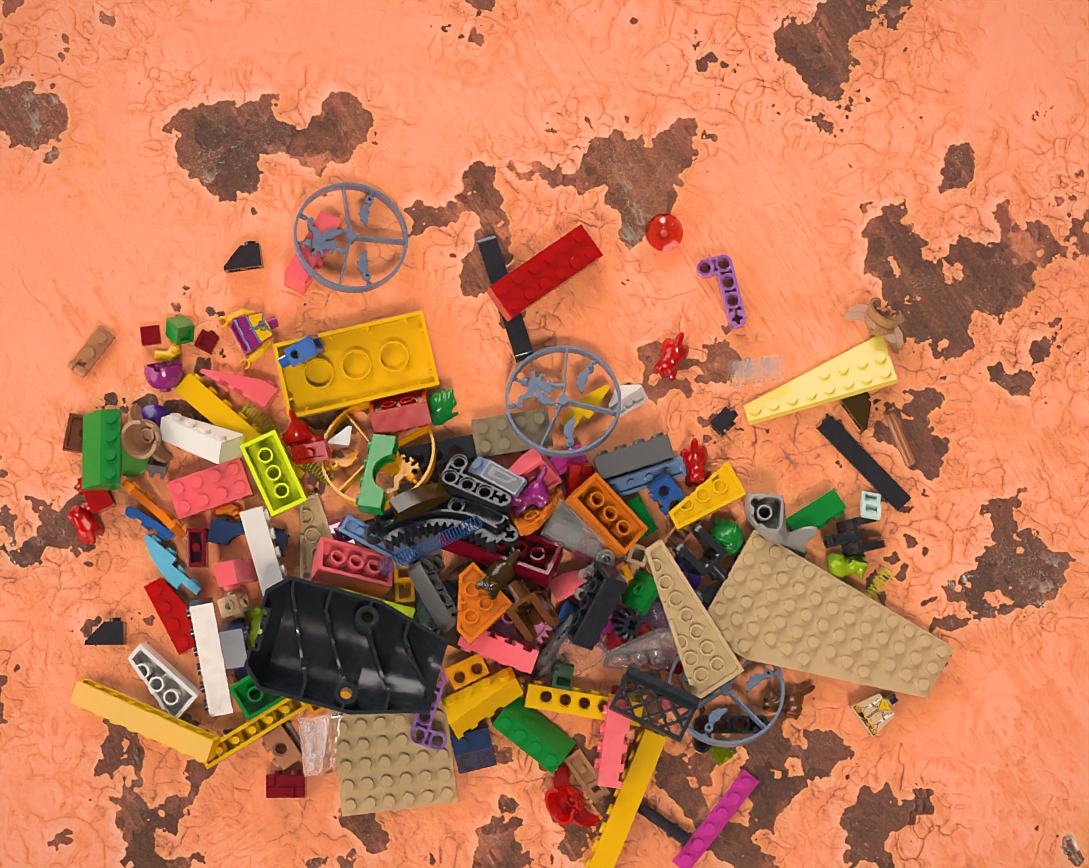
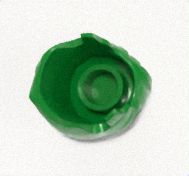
(441, 406)
(728, 534)

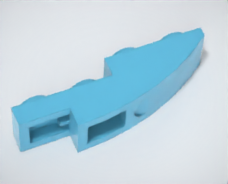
(165, 561)

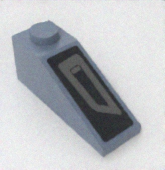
(497, 476)

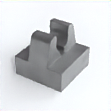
(154, 466)

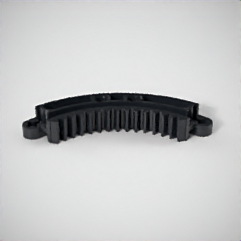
(442, 518)

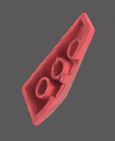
(253, 389)

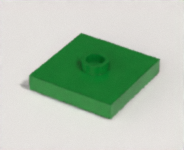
(640, 592)

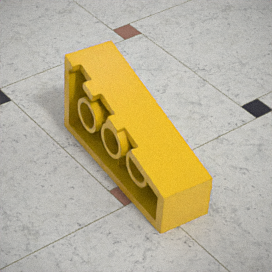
(480, 700)

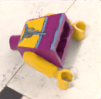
(251, 332)

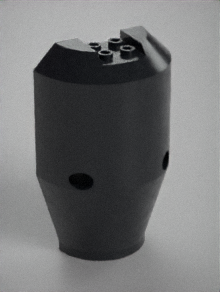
(321, 647)

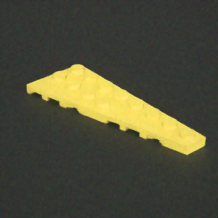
(847, 375)

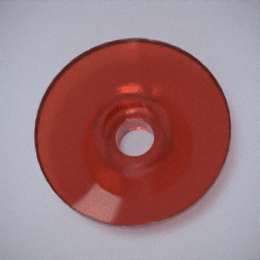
(667, 223)

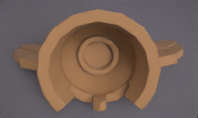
(879, 322)
(143, 437)

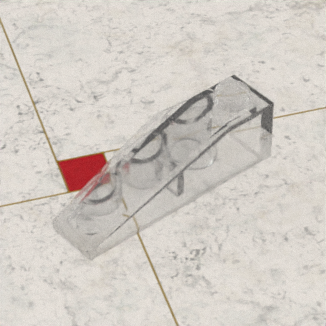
(651, 651)
(573, 654)

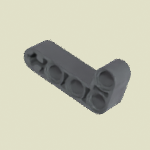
(433, 592)

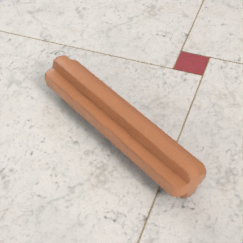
(900, 439)

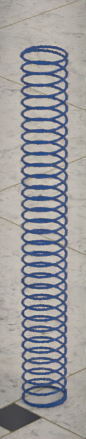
(385, 565)

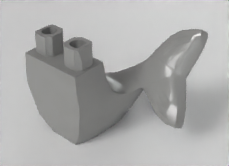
(768, 517)

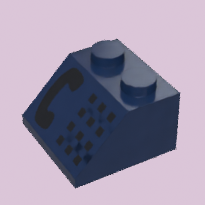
(473, 750)

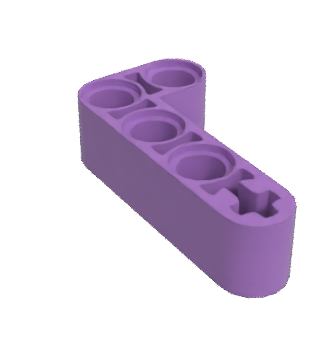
(721, 274)
(426, 726)

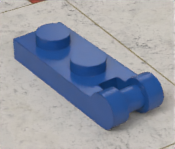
(149, 523)

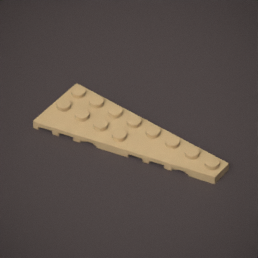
(700, 645)

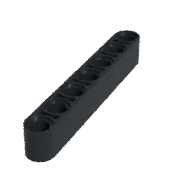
(496, 270)

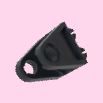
(849, 537)
(709, 562)

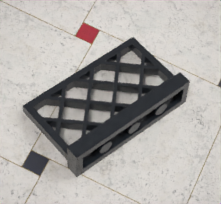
(662, 689)

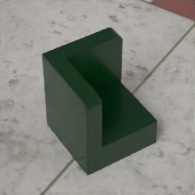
(562, 675)

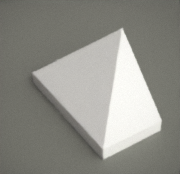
(631, 398)
(342, 438)

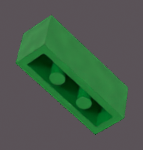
(817, 512)

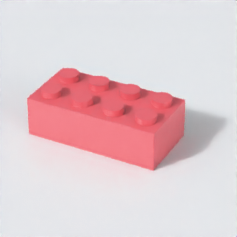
(210, 488)

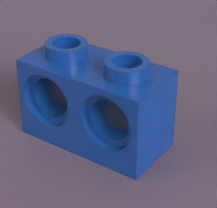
(669, 494)

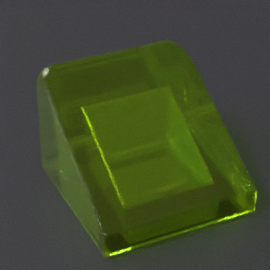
(721, 754)

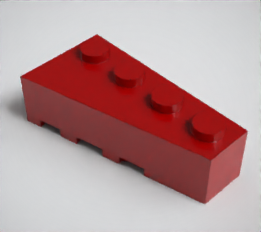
(172, 613)

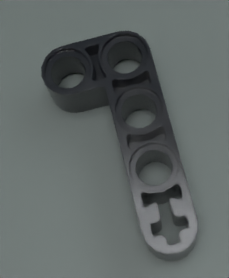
(496, 497)
(729, 729)

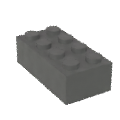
(633, 457)

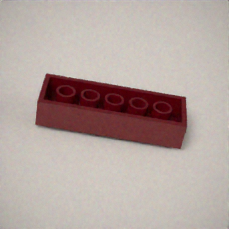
(536, 561)

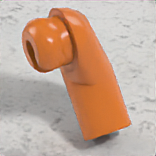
(229, 509)

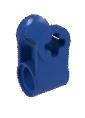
(567, 608)

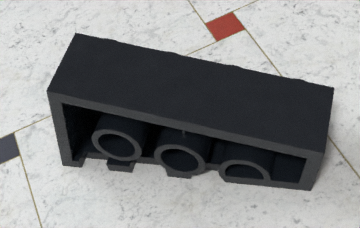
(596, 605)

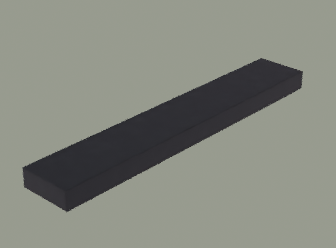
(863, 463)

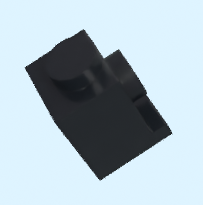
(723, 421)

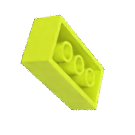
(274, 473)

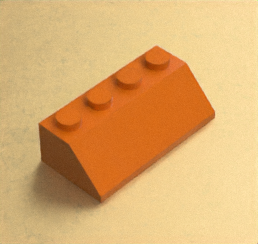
(607, 515)

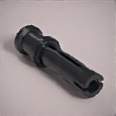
(671, 829)

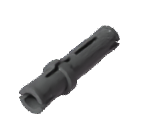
(544, 656)

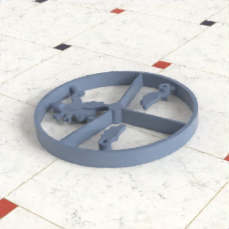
(320, 242)
(535, 386)
(726, 691)

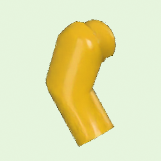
(169, 355)

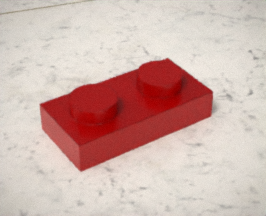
(311, 452)

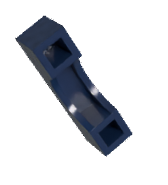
(224, 532)

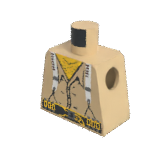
(874, 712)

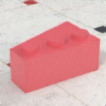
(234, 573)

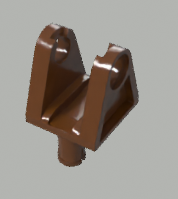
(518, 611)

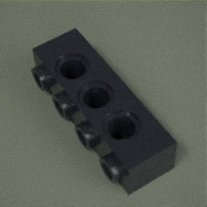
(465, 442)

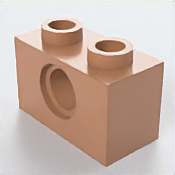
(277, 736)

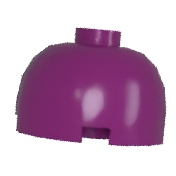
(163, 375)

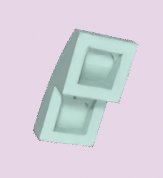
(870, 505)

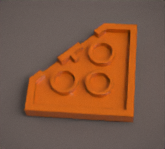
(534, 517)
(475, 609)

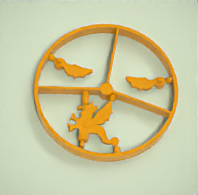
(401, 471)

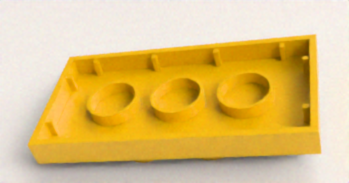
(360, 365)

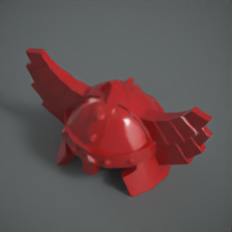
(567, 802)

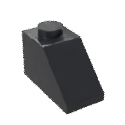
(245, 258)
(109, 633)

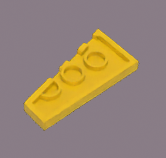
(712, 495)

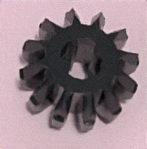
(628, 623)

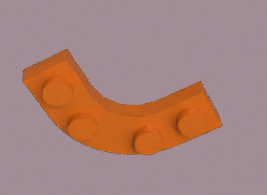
(147, 500)

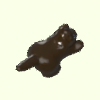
(499, 575)

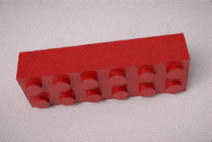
(544, 273)

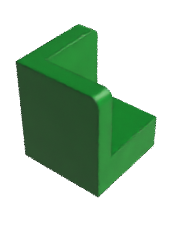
(180, 330)

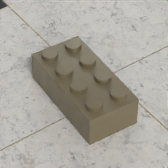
(496, 437)

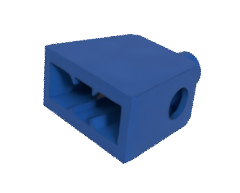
(308, 349)

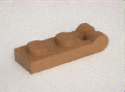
(91, 351)
(585, 775)

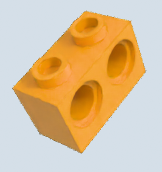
(466, 667)

